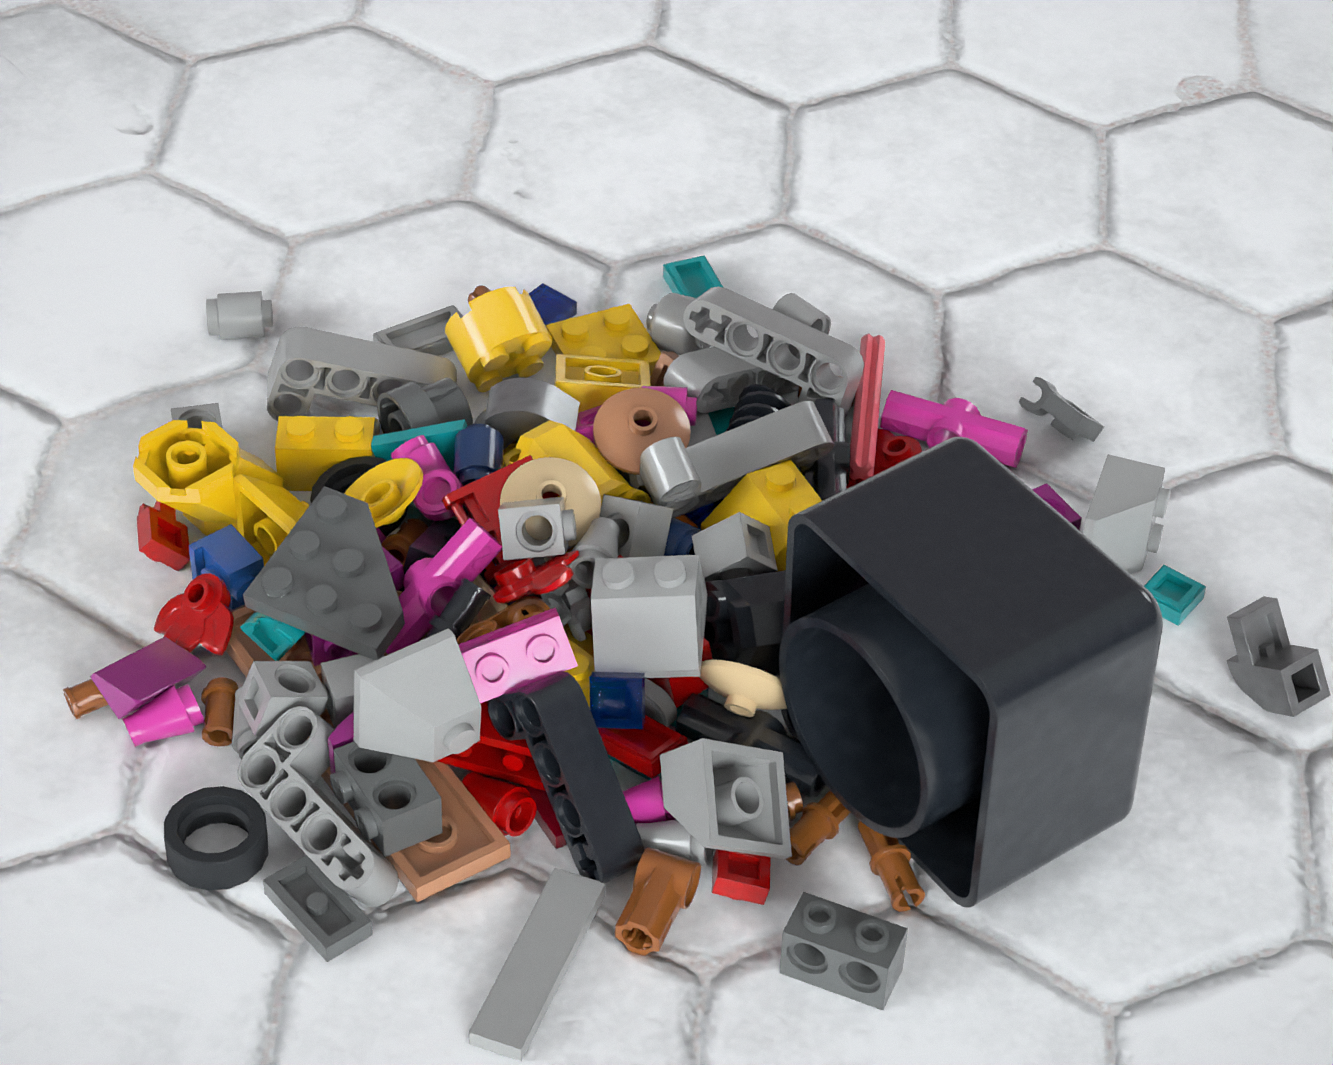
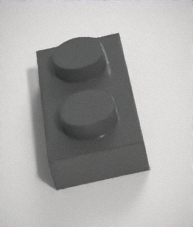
(317, 908)

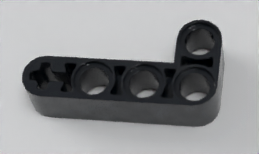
(574, 772)

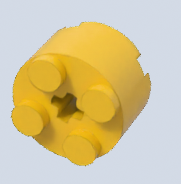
(499, 337)

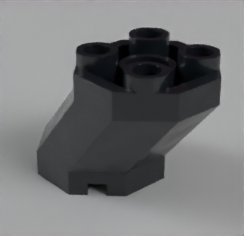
(746, 620)

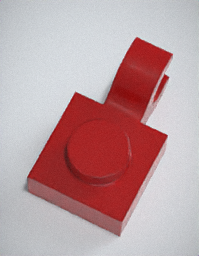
(162, 536)

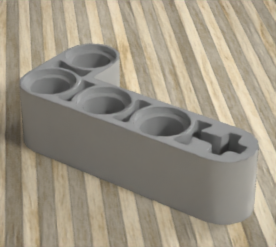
(722, 321)
(343, 368)
(721, 377)
(712, 468)
(295, 769)

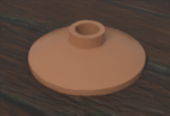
(622, 440)

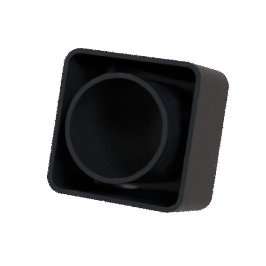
(965, 667)

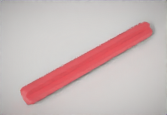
(867, 408)

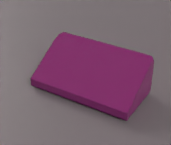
(145, 675)

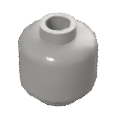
(668, 327)

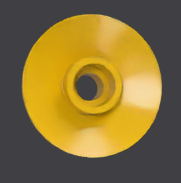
(388, 489)

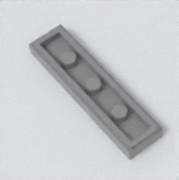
(537, 964)

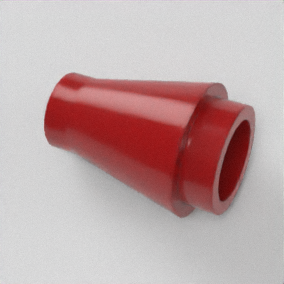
(503, 802)

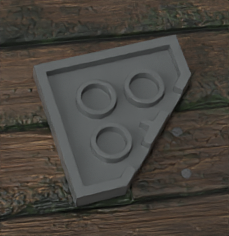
(332, 578)

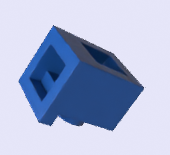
(229, 558)

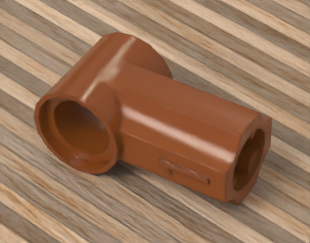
(660, 889)

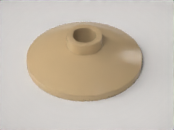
(556, 476)
(743, 686)

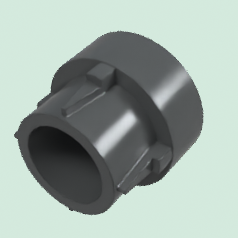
(422, 406)

